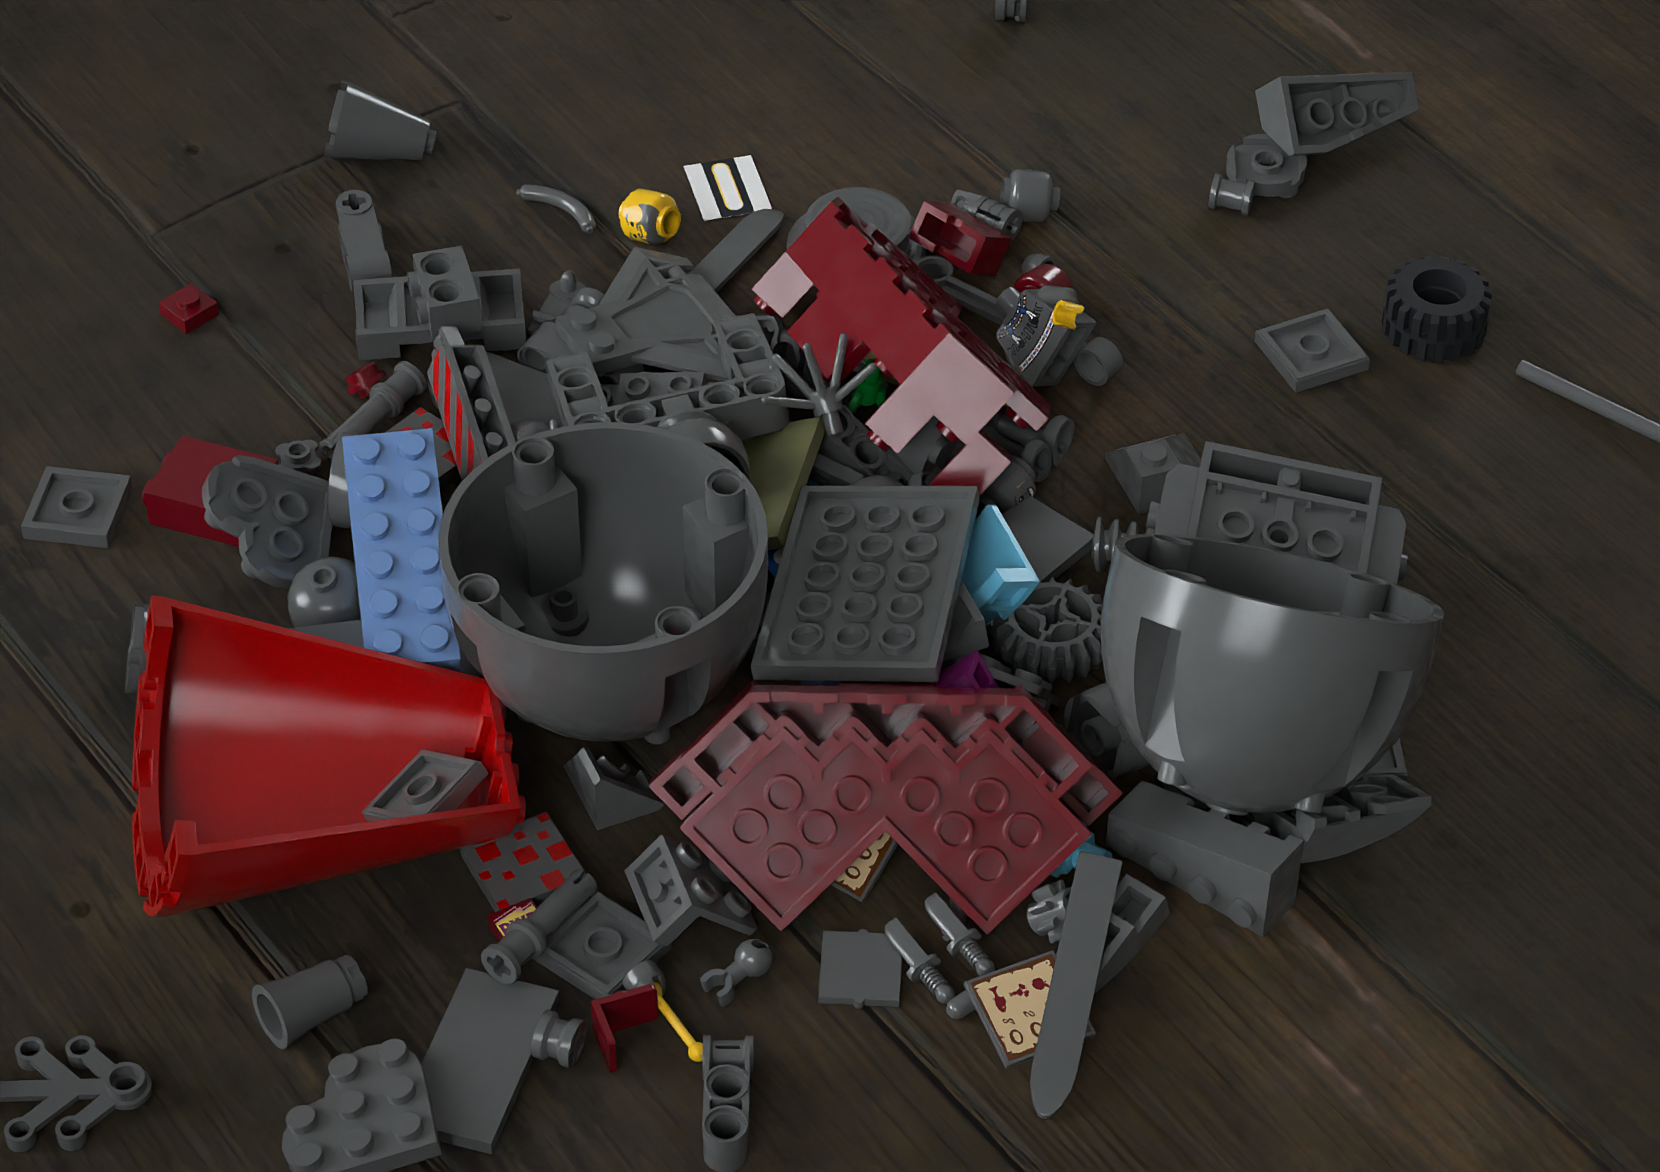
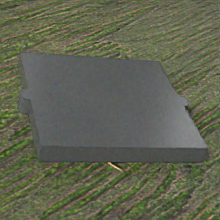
(859, 969)

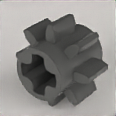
(1049, 910)

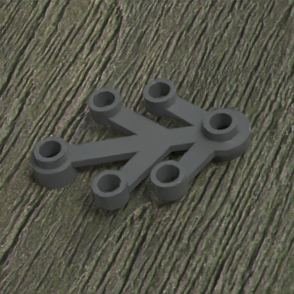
(66, 1088)

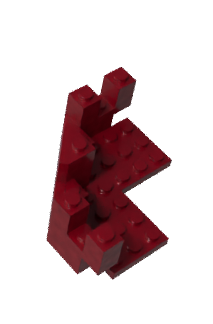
(912, 329)
(825, 770)

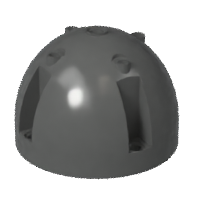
(605, 577)
(1259, 668)

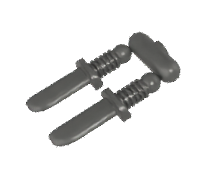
(925, 966)

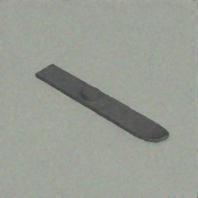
(739, 247)
(1073, 982)

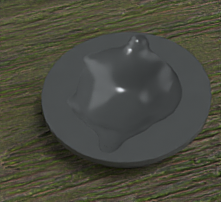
(872, 206)

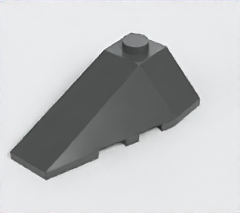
(1331, 110)

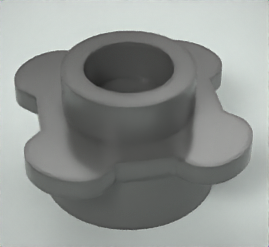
(299, 456)

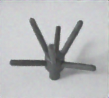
(826, 399)

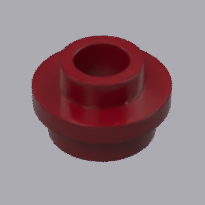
(364, 379)

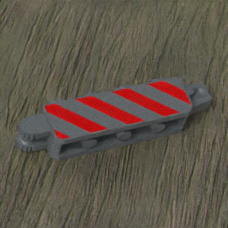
(468, 400)

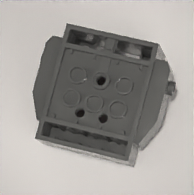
(1270, 497)

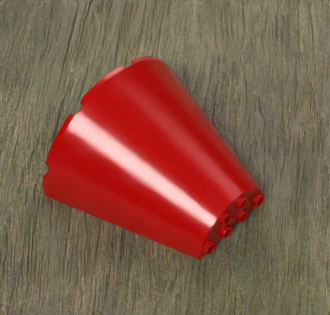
(273, 745)

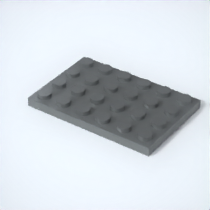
(867, 584)

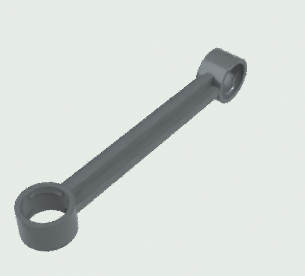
(986, 306)

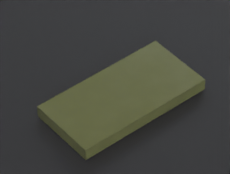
(779, 468)

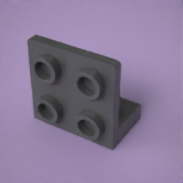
(679, 884)

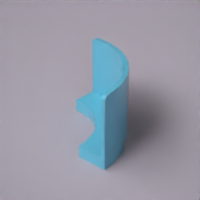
(996, 567)

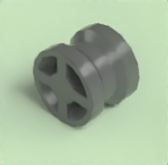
(559, 1039)

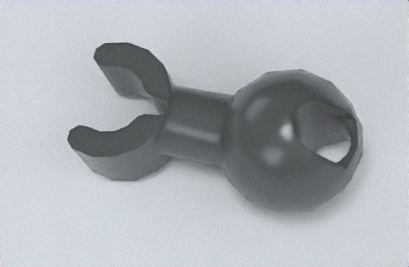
(750, 959)

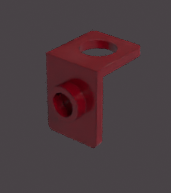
(620, 1012)

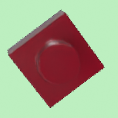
(188, 308)

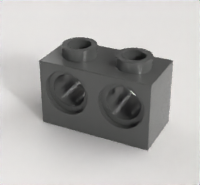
(445, 291)

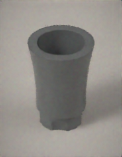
(307, 998)

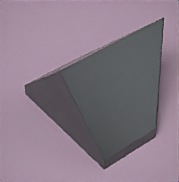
(608, 791)

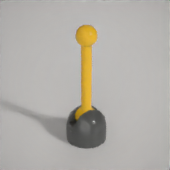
(649, 973)

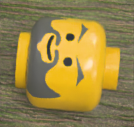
(649, 216)

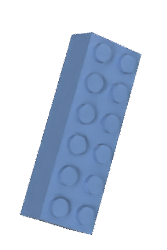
(396, 545)

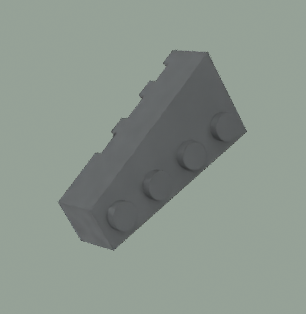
(1208, 856)

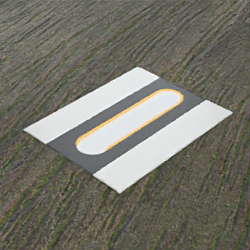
(727, 187)

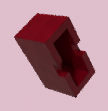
(960, 238)

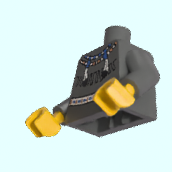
(1042, 332)

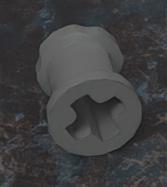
(1231, 194)

